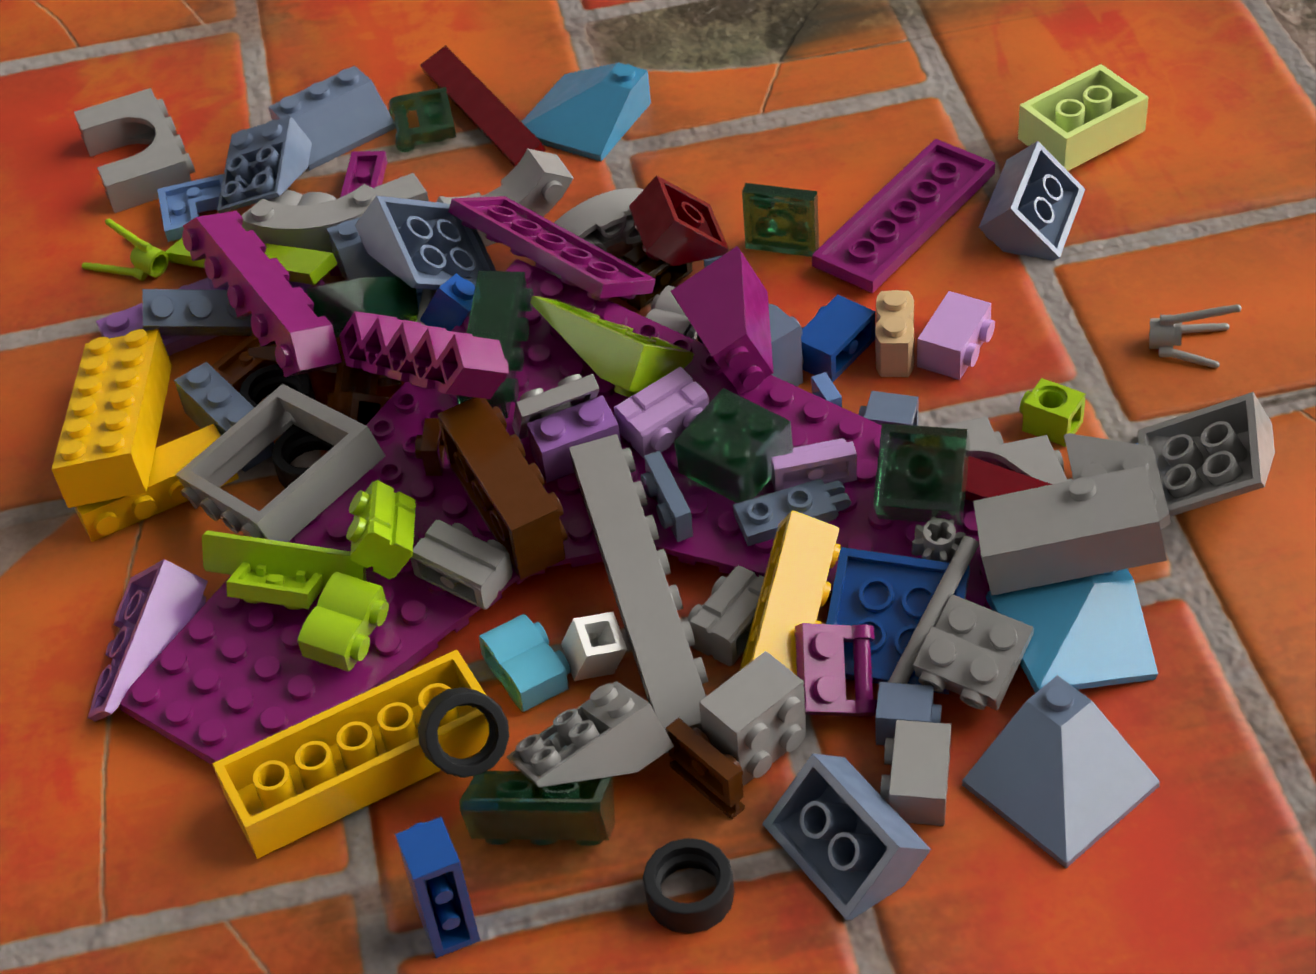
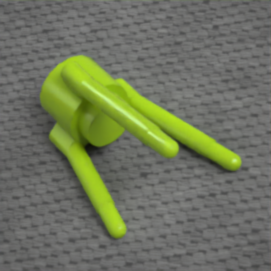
(144, 256)

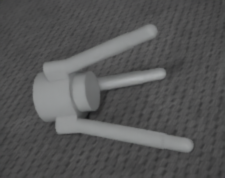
(1168, 330)

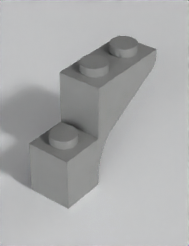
(1028, 456)

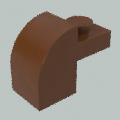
(355, 393)

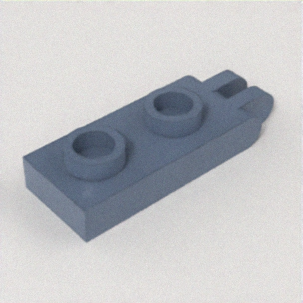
(761, 515)

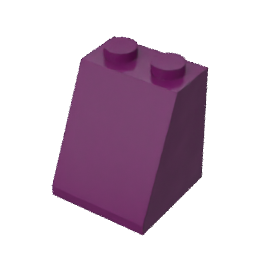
(731, 318)

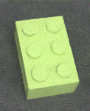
(1084, 116)

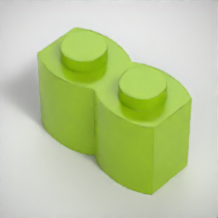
(342, 621)

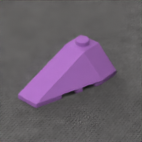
(150, 616)

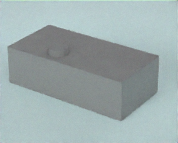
(1069, 530)

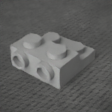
(972, 653)

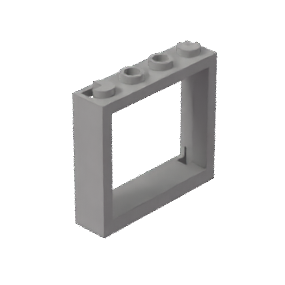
(305, 498)

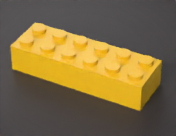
(113, 418)
(347, 756)

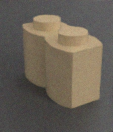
(894, 333)

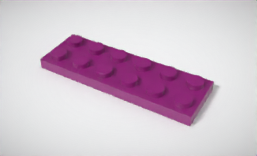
(903, 215)
(552, 247)

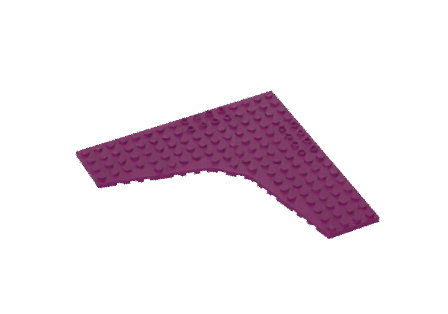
(239, 664)

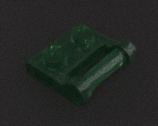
(433, 117)

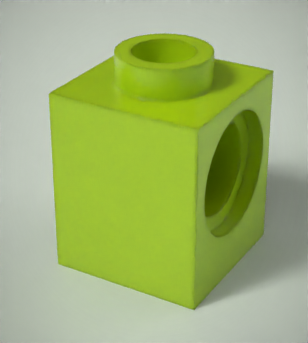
(1052, 411)

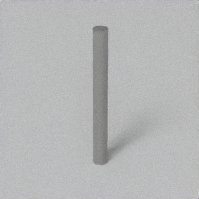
(935, 608)

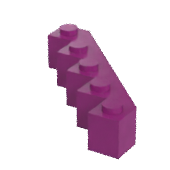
(262, 290)
(424, 355)

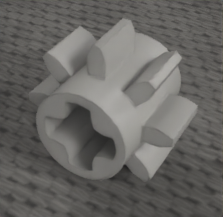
(936, 540)

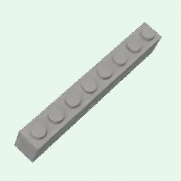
(639, 580)

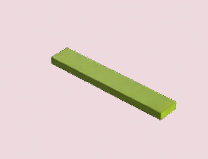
(302, 264)

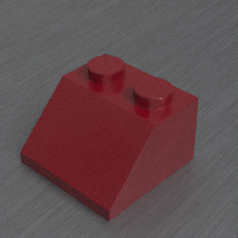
(676, 224)

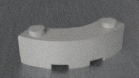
(534, 183)
(603, 219)
(306, 224)

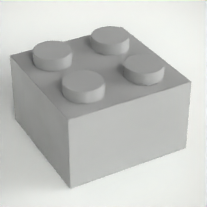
(756, 715)

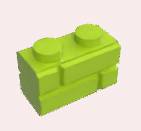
(382, 529)

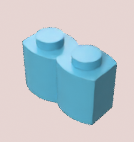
(525, 662)

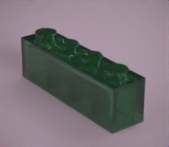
(500, 315)

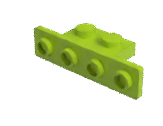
(274, 569)

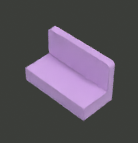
(824, 460)

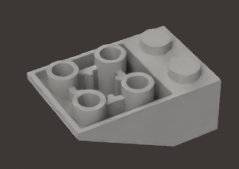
(599, 739)

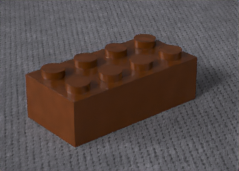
(503, 485)

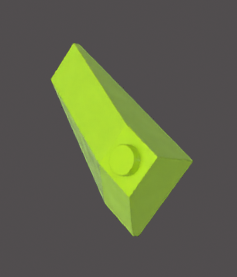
(612, 348)

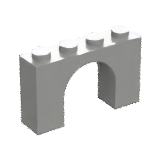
(130, 121)

